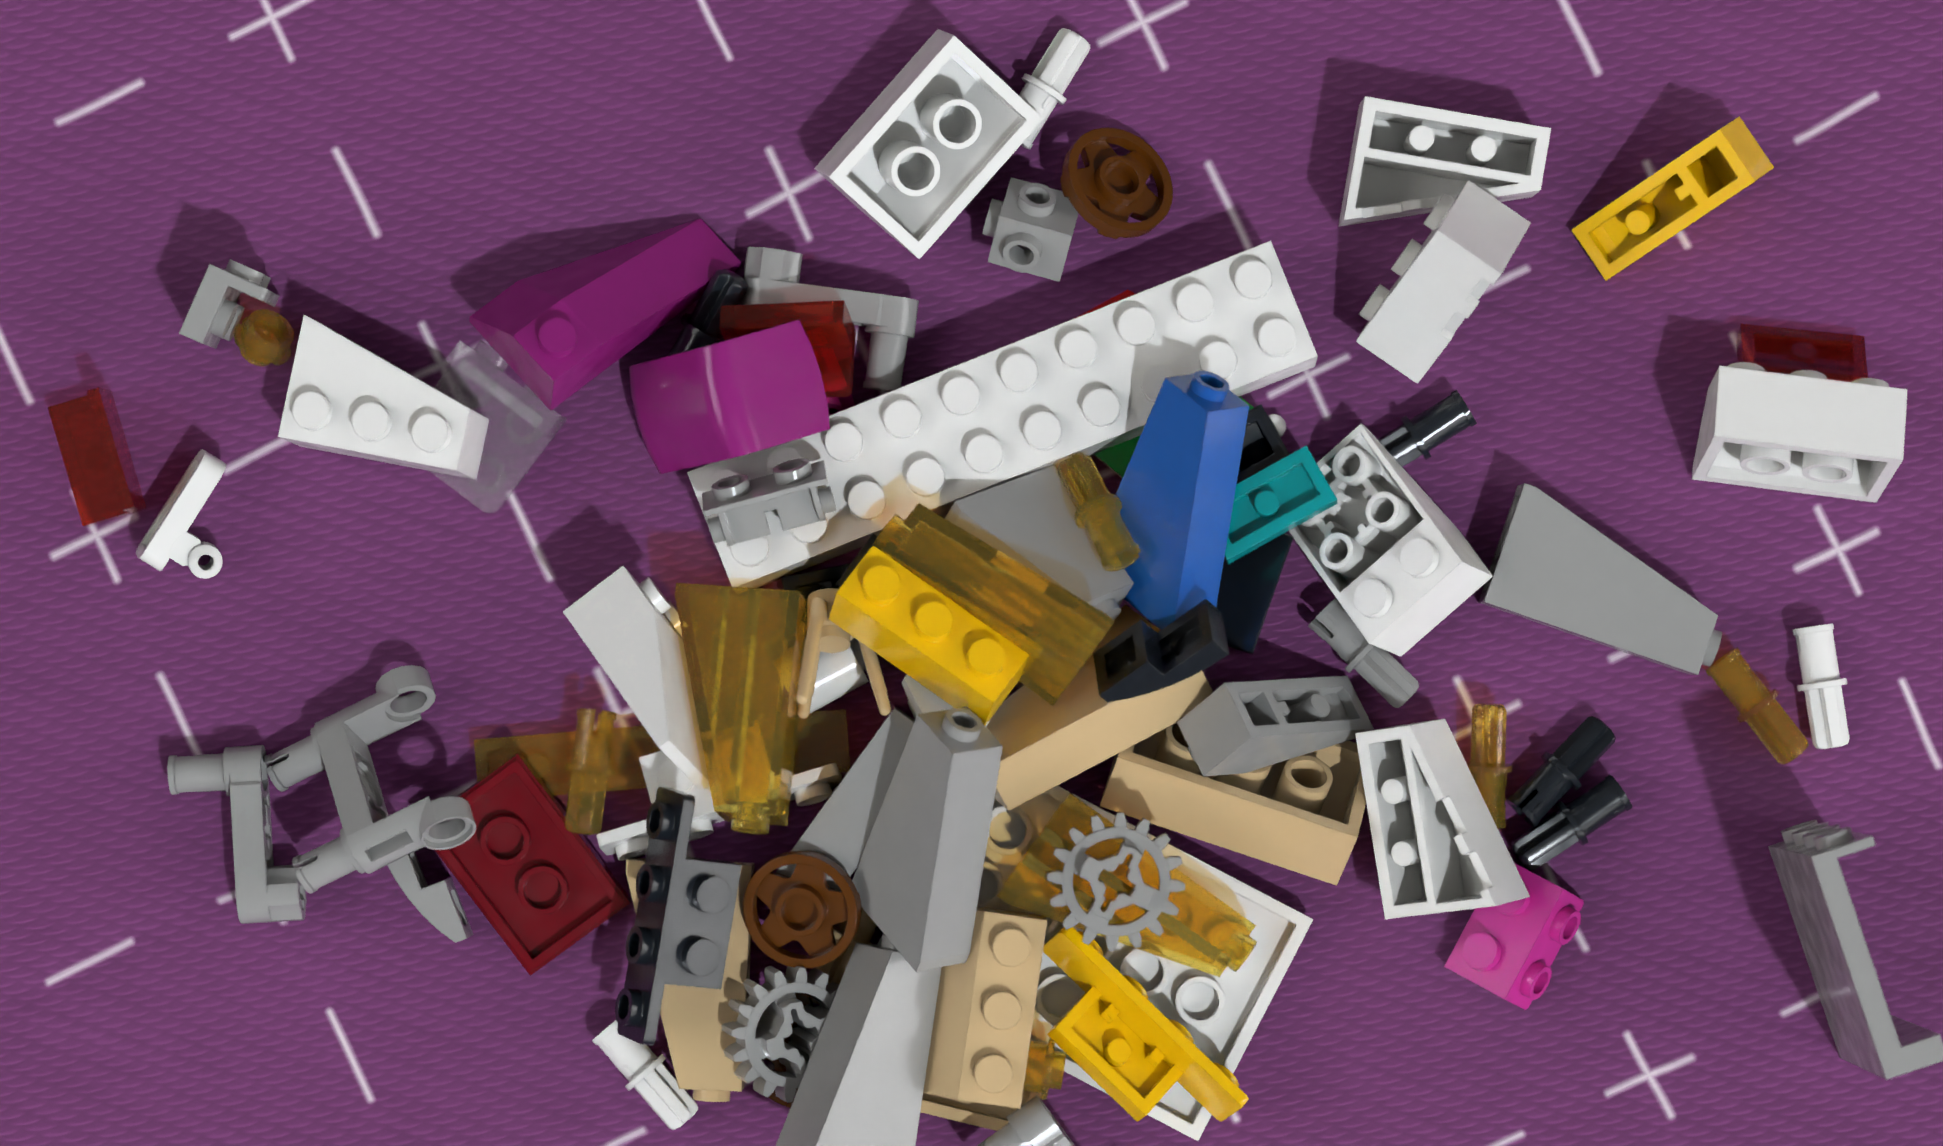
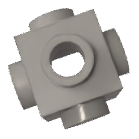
(1031, 229)

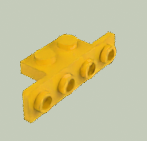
(1128, 1041)

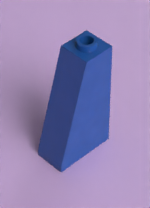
(1182, 494)

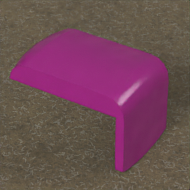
(729, 398)

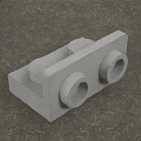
(215, 306)

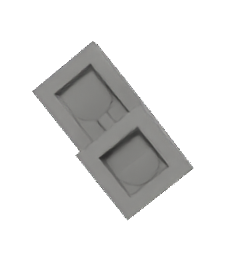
(436, 902)

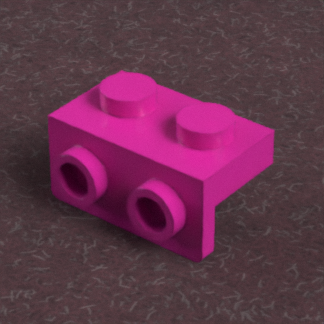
(1516, 942)

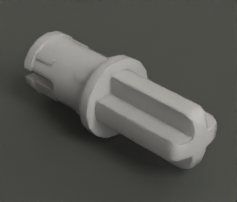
(1372, 663)

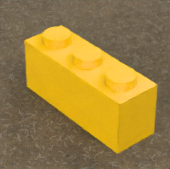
(927, 635)

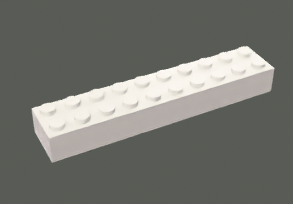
(1024, 407)

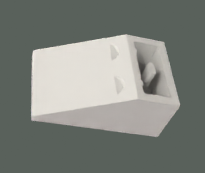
(1387, 547)

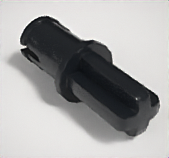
(703, 324)
(1428, 429)
(1562, 770)
(1571, 823)

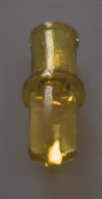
(1098, 512)
(1758, 706)
(1488, 757)
(589, 772)

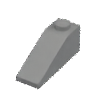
(1271, 722)

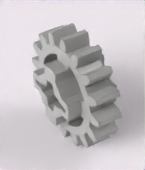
(1142, 894)
(767, 1020)

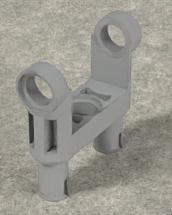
(340, 746)

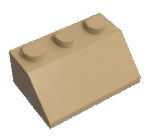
(988, 1012)

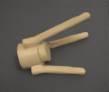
(830, 638)

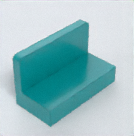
(1276, 502)

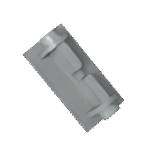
(789, 489)

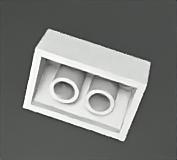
(929, 143)
(1801, 432)

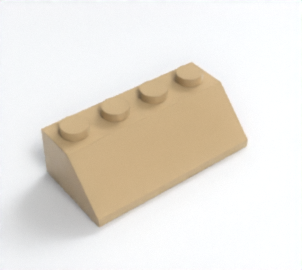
(1286, 814)

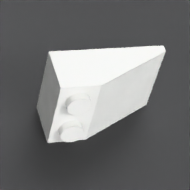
(643, 653)

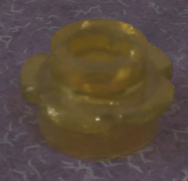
(264, 338)
(1044, 1068)

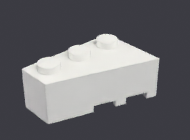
(1416, 153)
(1440, 280)
(372, 410)
(1431, 824)

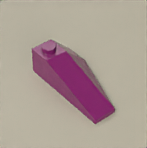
(591, 312)

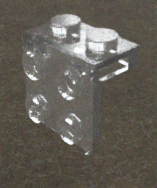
(516, 429)

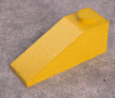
(1672, 198)

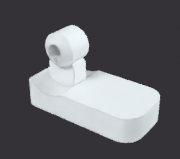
(169, 532)

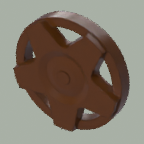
(1115, 185)
(802, 908)

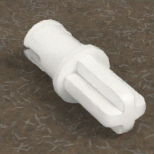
(1052, 76)
(1822, 686)
(648, 1077)

